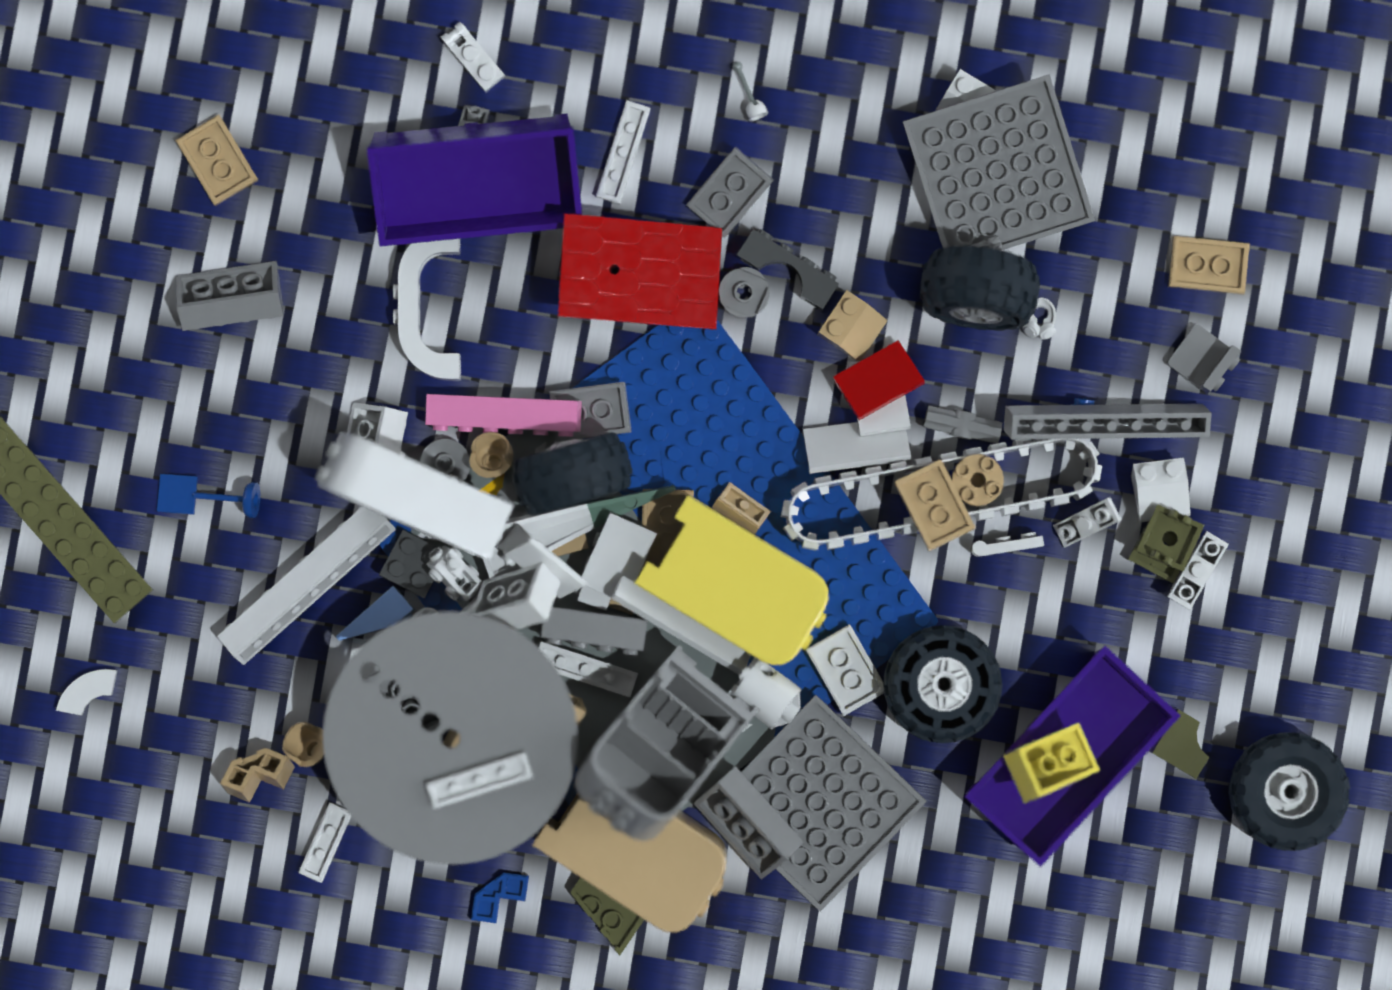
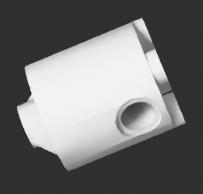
(768, 691)

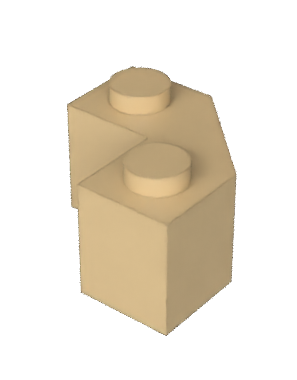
(246, 774)

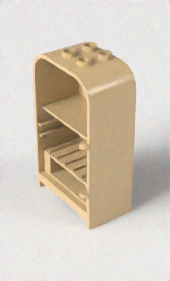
(656, 878)

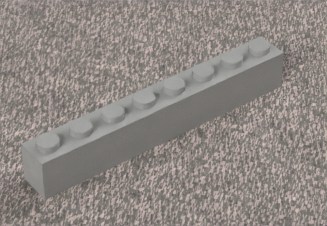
(1107, 421)

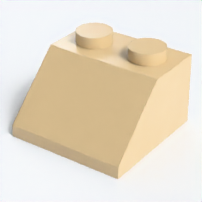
(852, 326)

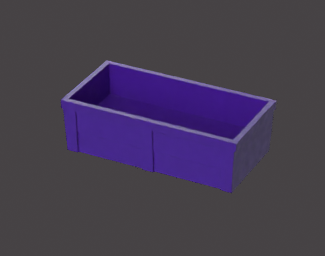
(474, 180)
(1120, 723)

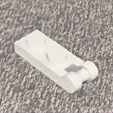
(473, 57)
(1005, 545)

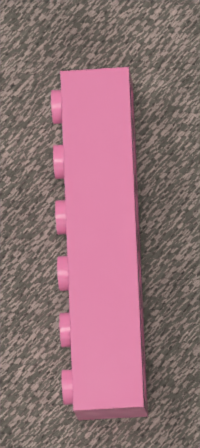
(503, 412)

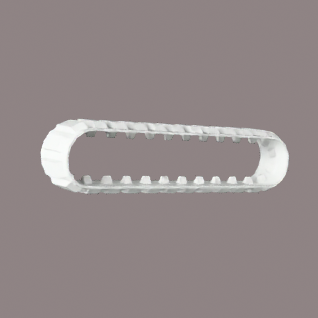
(897, 469)

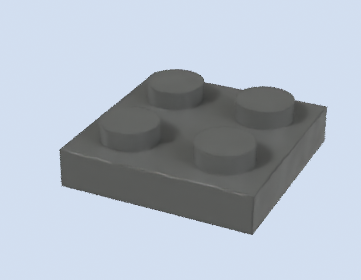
(408, 566)

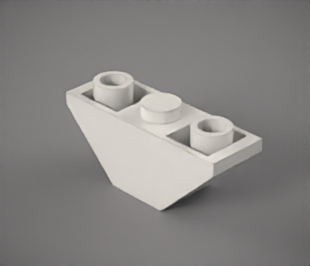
(1087, 522)
(1198, 570)

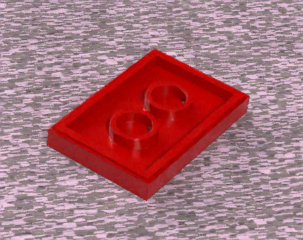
(878, 380)

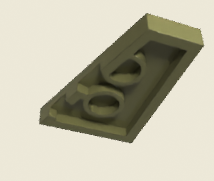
(611, 917)

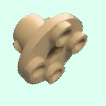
(978, 479)

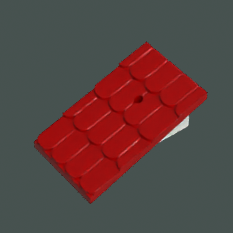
(664, 274)

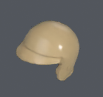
(491, 455)
(304, 744)

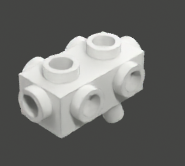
(447, 566)

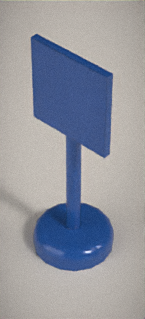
(180, 493)

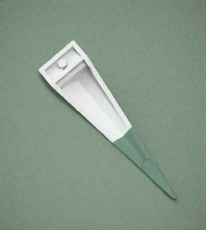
(567, 523)

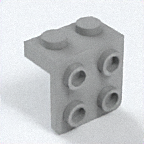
(1203, 359)

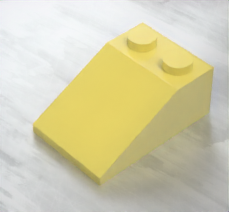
(1051, 763)

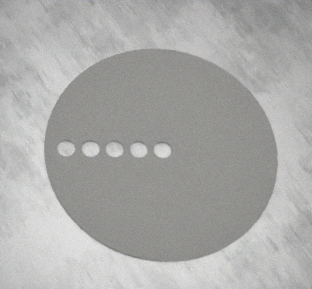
(484, 686)

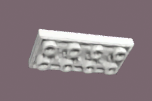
(843, 448)

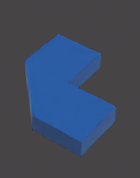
(505, 886)

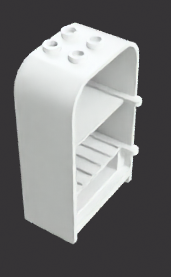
(413, 495)

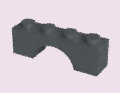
(761, 251)

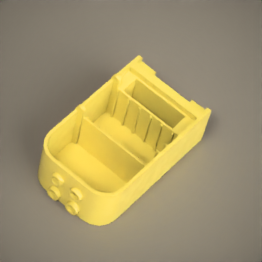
(738, 585)

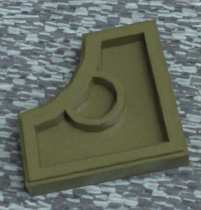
(1181, 747)

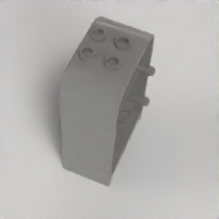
(661, 749)

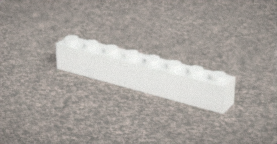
(305, 583)

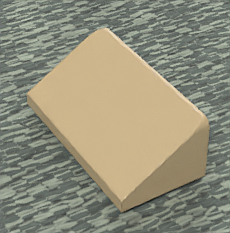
(741, 508)

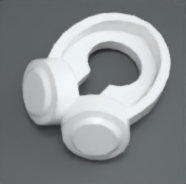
(1047, 329)

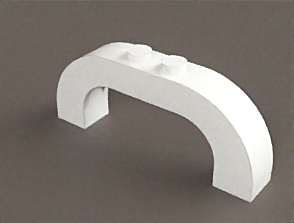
(407, 316)

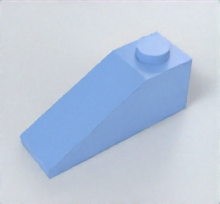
(384, 612)

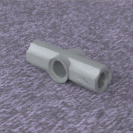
(962, 424)

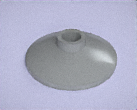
(447, 450)

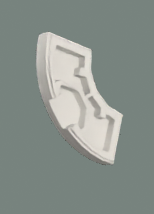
(86, 689)

